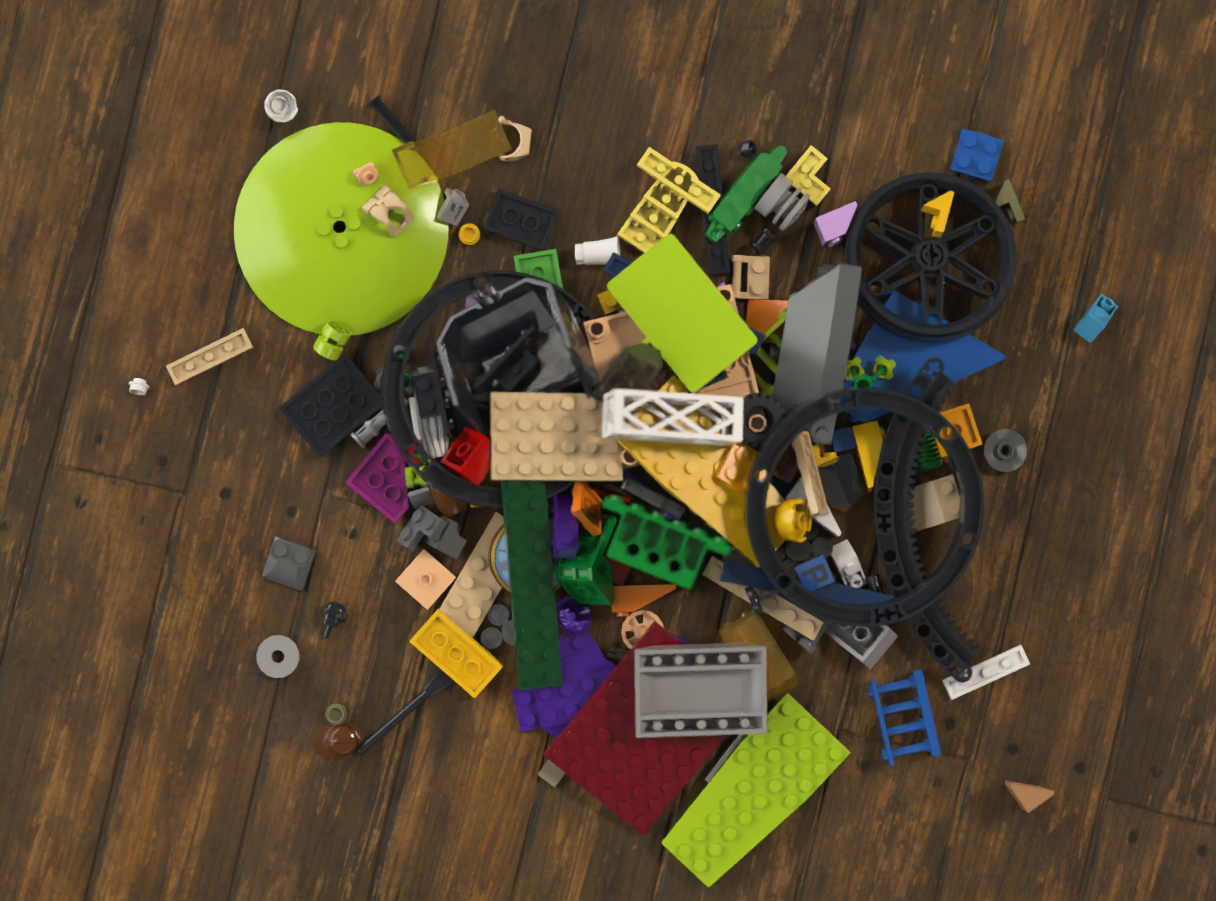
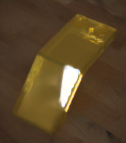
(452, 151)

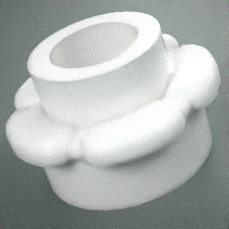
(138, 386)

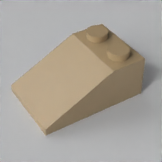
(935, 503)

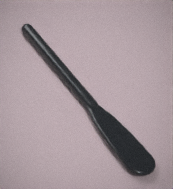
(435, 685)

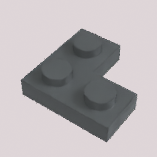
(421, 523)

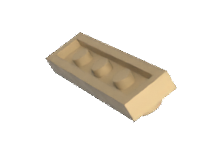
(209, 356)
(810, 475)

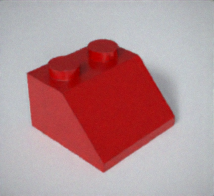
(469, 456)

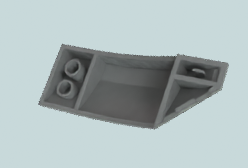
(817, 343)

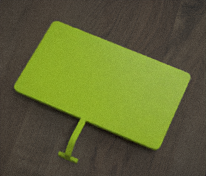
(682, 313)

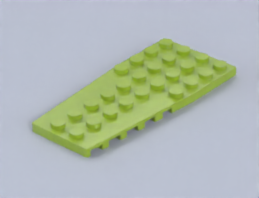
(755, 790)

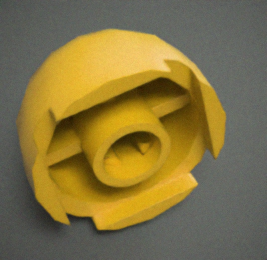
(792, 519)

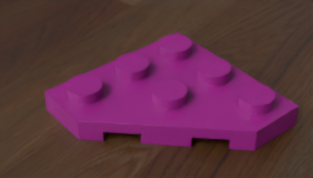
(383, 480)

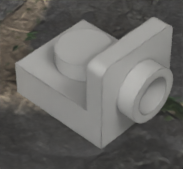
(453, 207)

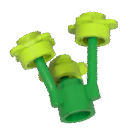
(882, 369)

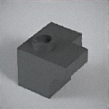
(449, 539)

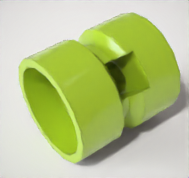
(330, 343)

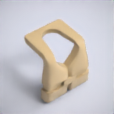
(380, 205)

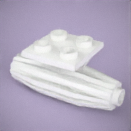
(429, 430)

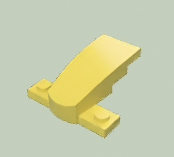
(664, 201)

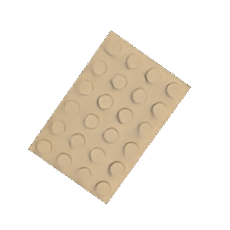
(551, 439)

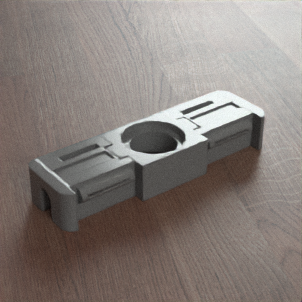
(653, 496)

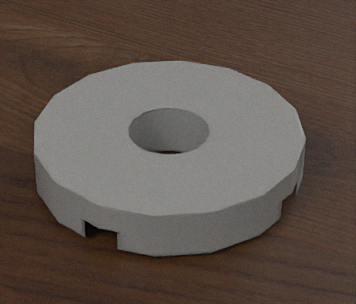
(290, 652)

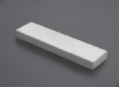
(988, 671)

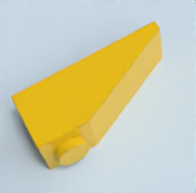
(868, 443)

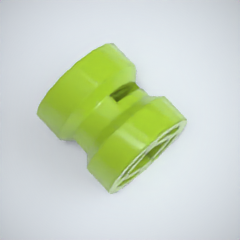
(411, 481)

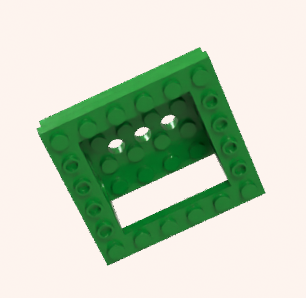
(666, 539)

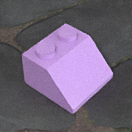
(834, 224)

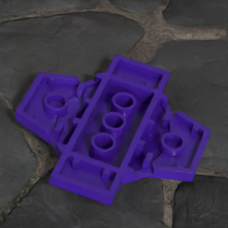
(582, 674)

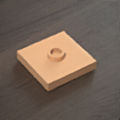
(425, 579)

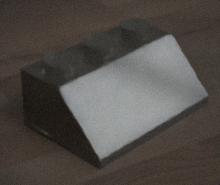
(632, 370)

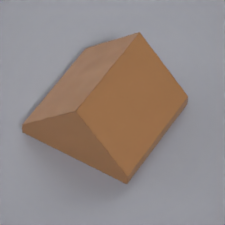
(1028, 795)

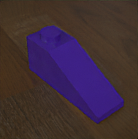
(564, 527)

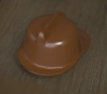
(337, 740)

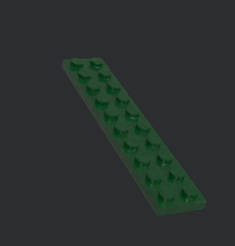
(531, 584)

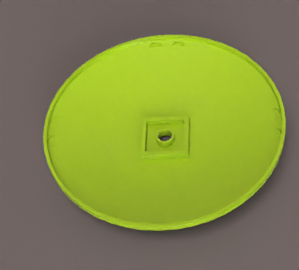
(321, 275)

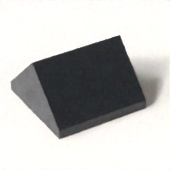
(841, 481)

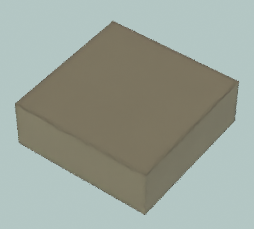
(551, 773)

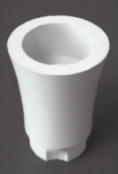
(596, 251)

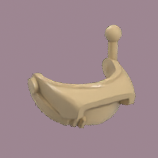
(524, 146)

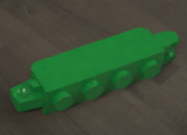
(744, 192)

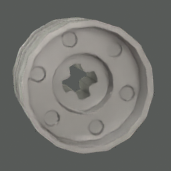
(782, 202)

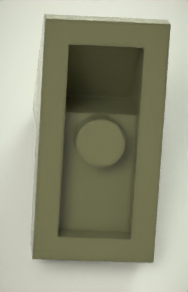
(1007, 197)

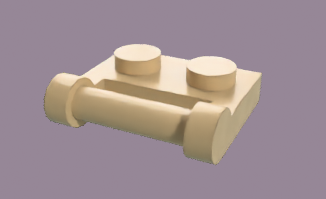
(756, 277)

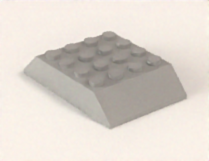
(700, 690)

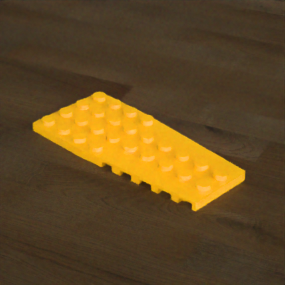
(690, 475)

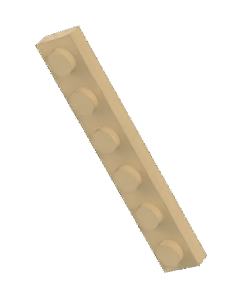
(775, 605)

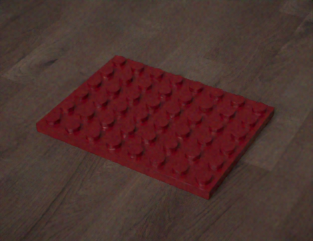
(626, 772)

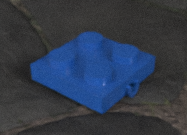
(977, 155)

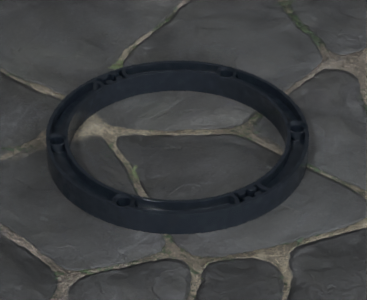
(393, 381)
(949, 569)

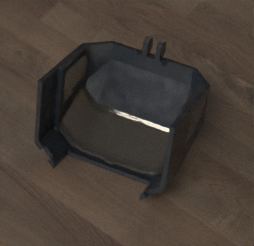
(486, 329)

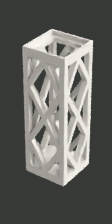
(616, 428)

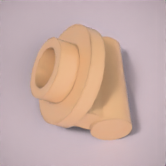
(366, 174)

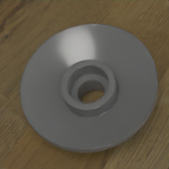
(1016, 450)

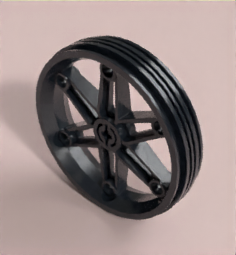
(936, 247)

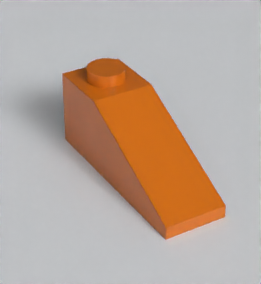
(635, 597)

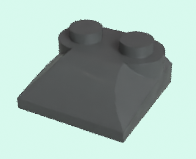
(288, 563)

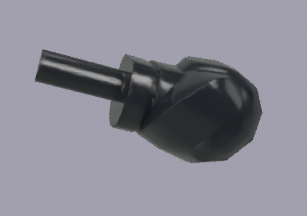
(333, 615)

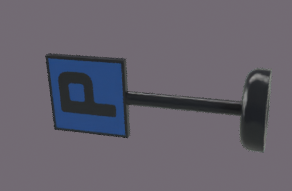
(811, 573)

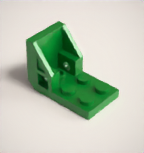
(589, 574)

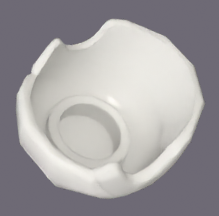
(280, 106)

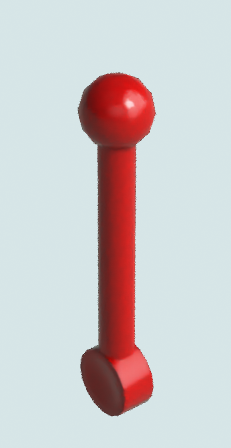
(599, 492)

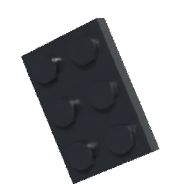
(521, 219)

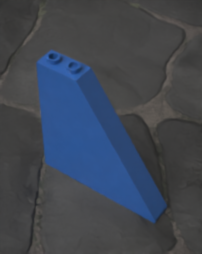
(960, 356)

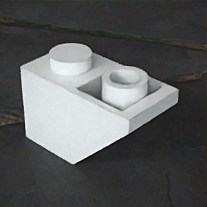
(848, 565)

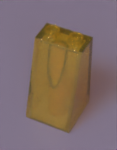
(752, 630)

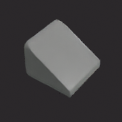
(420, 496)

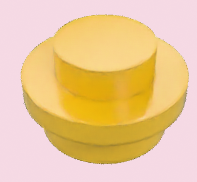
(469, 234)

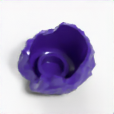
(571, 617)

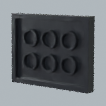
(332, 405)

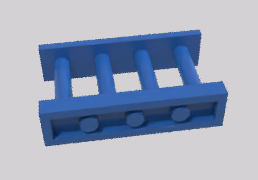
(925, 723)

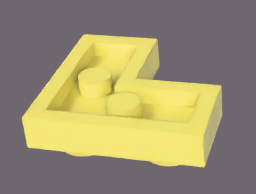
(803, 175)

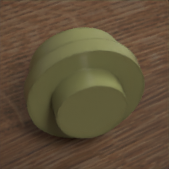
(336, 714)

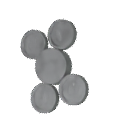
(492, 637)

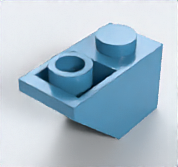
(1096, 318)

